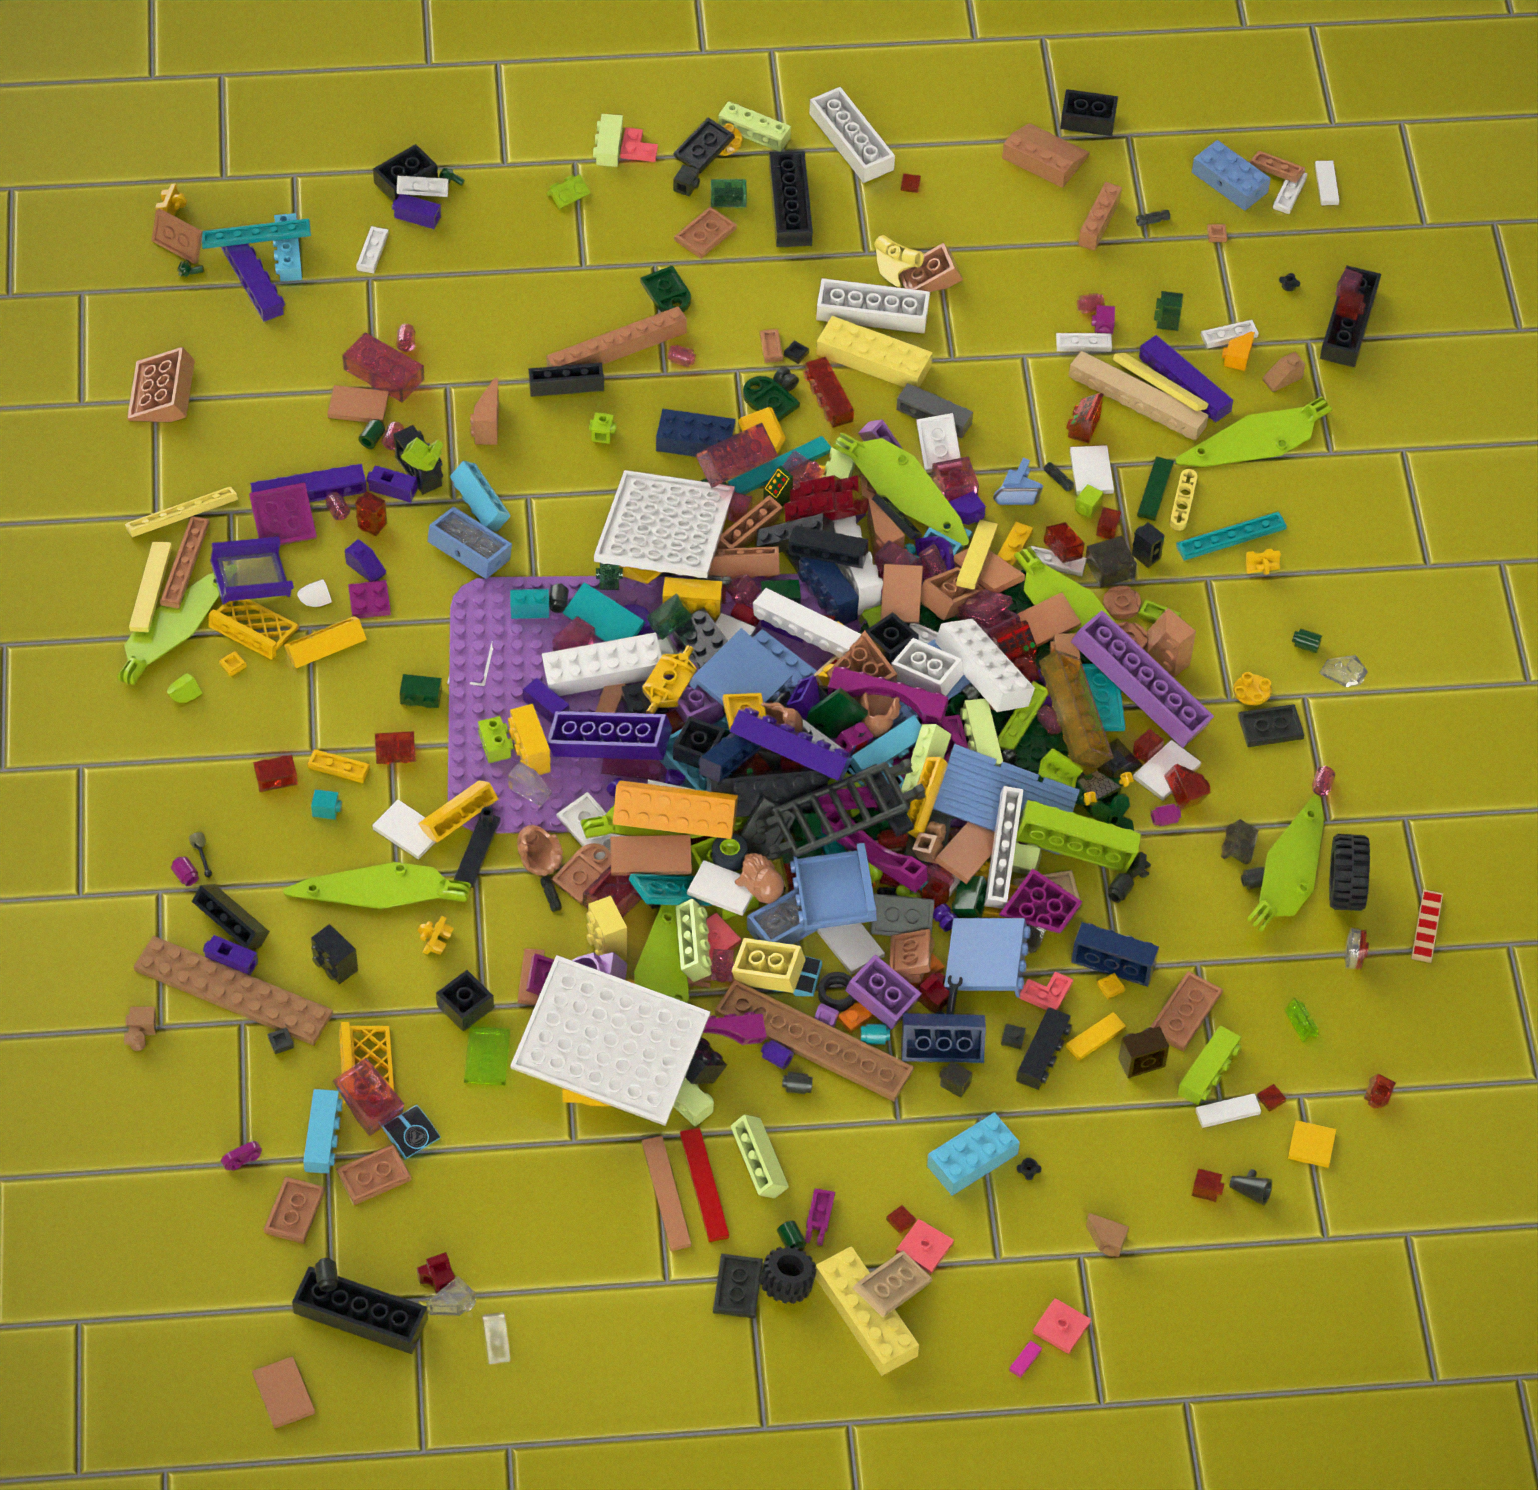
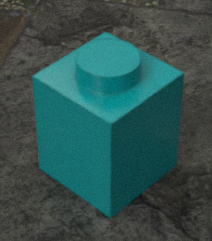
(325, 804)

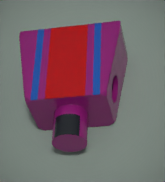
(855, 738)

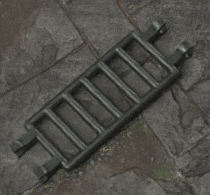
(903, 767)

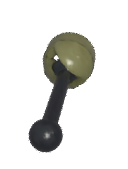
(197, 841)

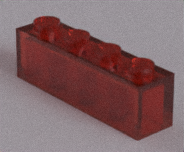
(828, 392)

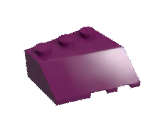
(1042, 903)

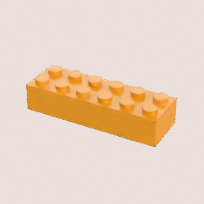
(675, 809)

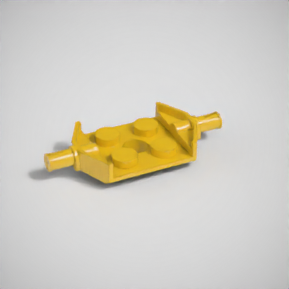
(667, 692)

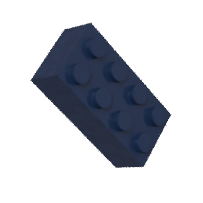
(691, 432)
(830, 589)
(1115, 953)
(943, 1038)

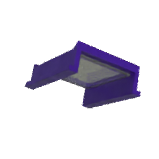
(249, 569)

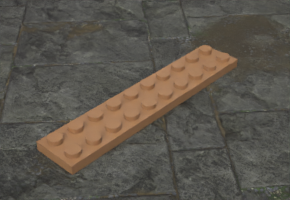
(233, 990)
(819, 1042)

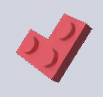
(634, 149)
(1049, 996)

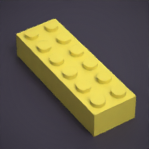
(873, 353)
(882, 1338)

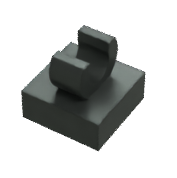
(1138, 866)

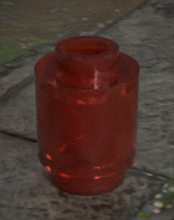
(890, 841)

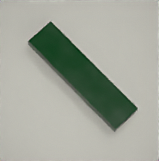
(1155, 488)

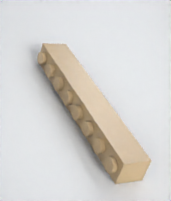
(1138, 395)

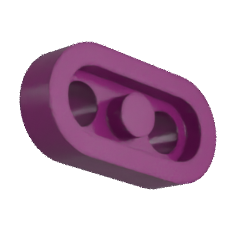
(241, 1155)

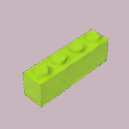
(1209, 1066)

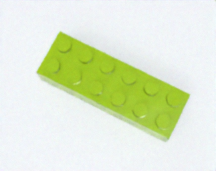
(1077, 836)

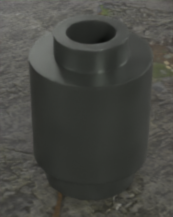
(558, 598)
(1252, 878)
(1120, 887)
(797, 1083)
(326, 1274)

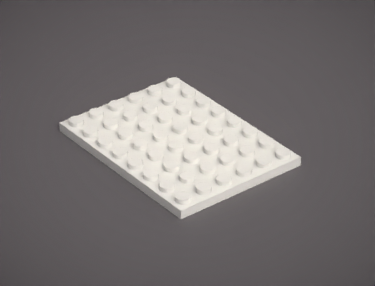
(664, 524)
(610, 1040)

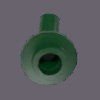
(449, 174)
(185, 269)

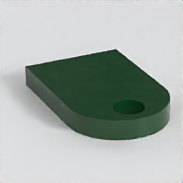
(667, 288)
(769, 395)
(836, 713)

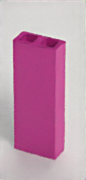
(1025, 1359)

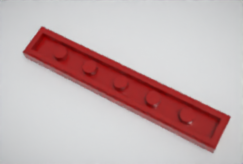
(704, 1185)

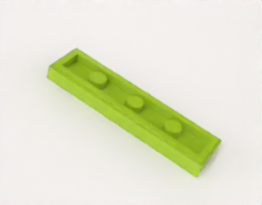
(1022, 719)

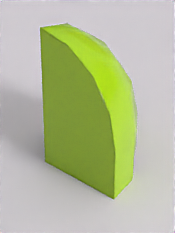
(184, 689)

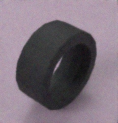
(831, 979)

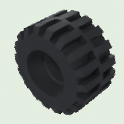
(786, 1287)

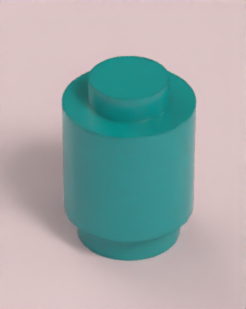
(875, 1034)

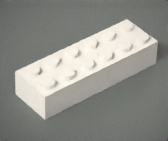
(852, 134)
(873, 305)
(865, 580)
(601, 664)
(985, 665)

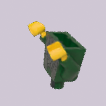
(1099, 787)

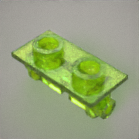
(1298, 1016)

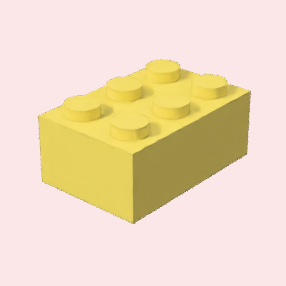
(606, 928)
(769, 965)

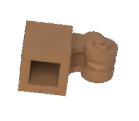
(930, 845)
(140, 1023)

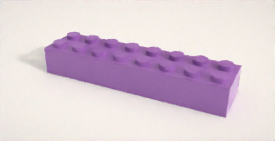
(1142, 679)

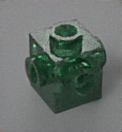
(609, 576)

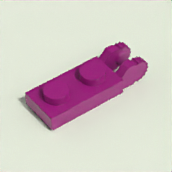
(819, 1214)

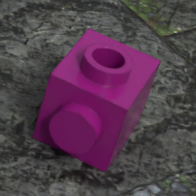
(1104, 319)

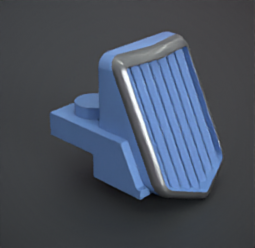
(1018, 488)

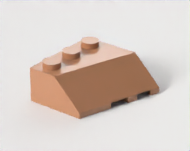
(1171, 642)
(866, 658)

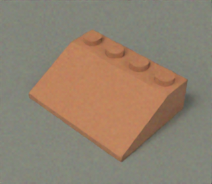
(1044, 154)
(162, 387)

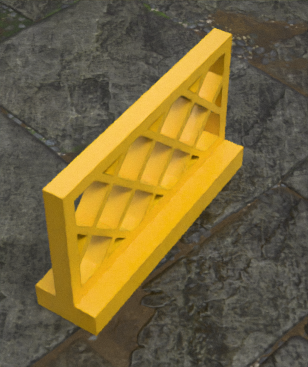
(245, 634)
(347, 1048)

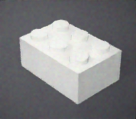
(927, 667)

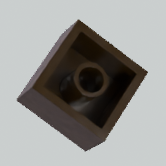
(1143, 1052)

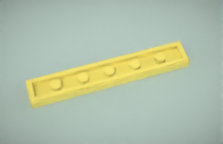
(1160, 381)
(181, 511)
(976, 554)
(150, 586)

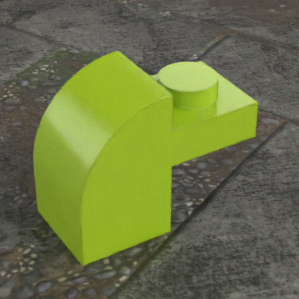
(421, 455)

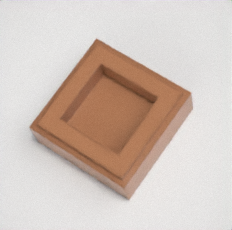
(1217, 233)

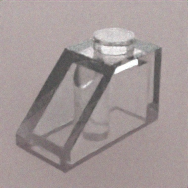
(1344, 670)
(528, 784)
(452, 1299)
(496, 1337)

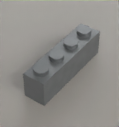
(923, 404)

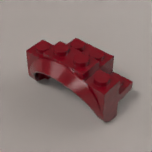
(827, 496)

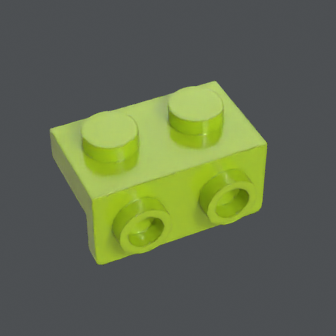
(569, 191)
(1059, 768)

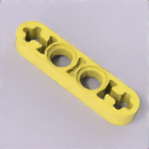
(1183, 499)

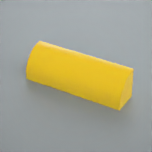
(325, 642)
(931, 778)
(458, 811)

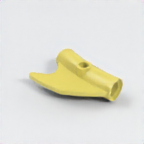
(895, 258)

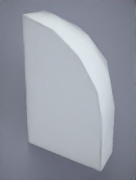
(315, 594)

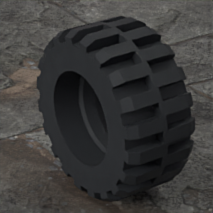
(1349, 872)

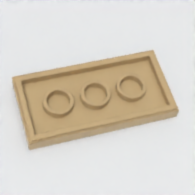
(892, 1283)

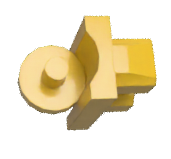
(171, 200)
(1262, 562)
(440, 929)

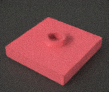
(720, 935)
(925, 1245)
(1061, 1326)

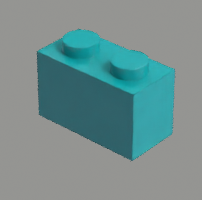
(529, 603)

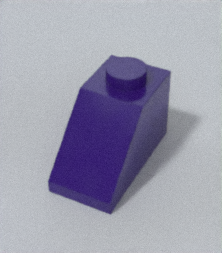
(969, 508)
(364, 561)
(804, 696)

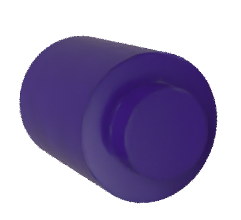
(777, 1054)

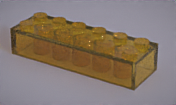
(1075, 709)

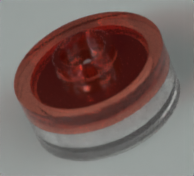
(1356, 948)

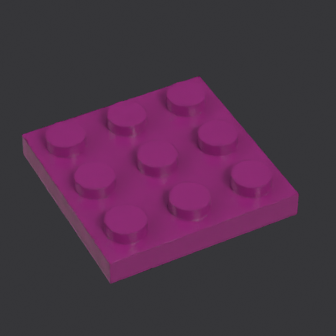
(283, 513)

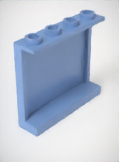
(743, 668)
(834, 889)
(988, 954)

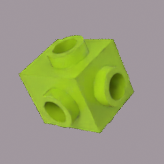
(602, 427)

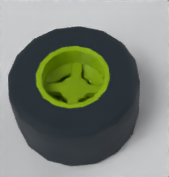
(729, 852)

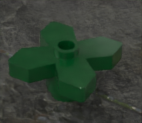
(1113, 812)

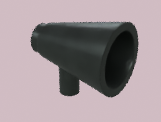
(1252, 1187)

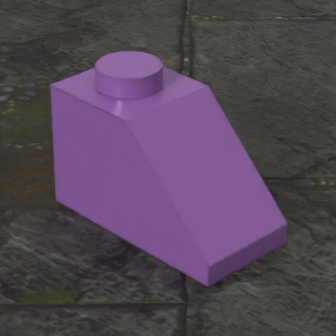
(876, 430)

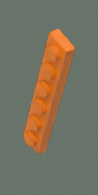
(858, 1015)

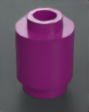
(1165, 815)
(185, 871)

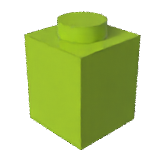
(1089, 501)

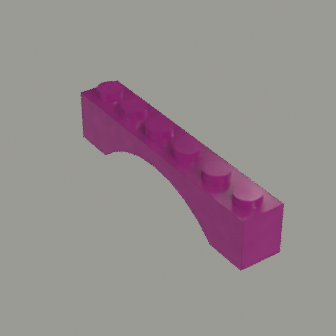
(927, 705)
(900, 867)
(742, 1029)

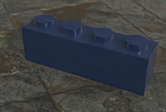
(726, 757)

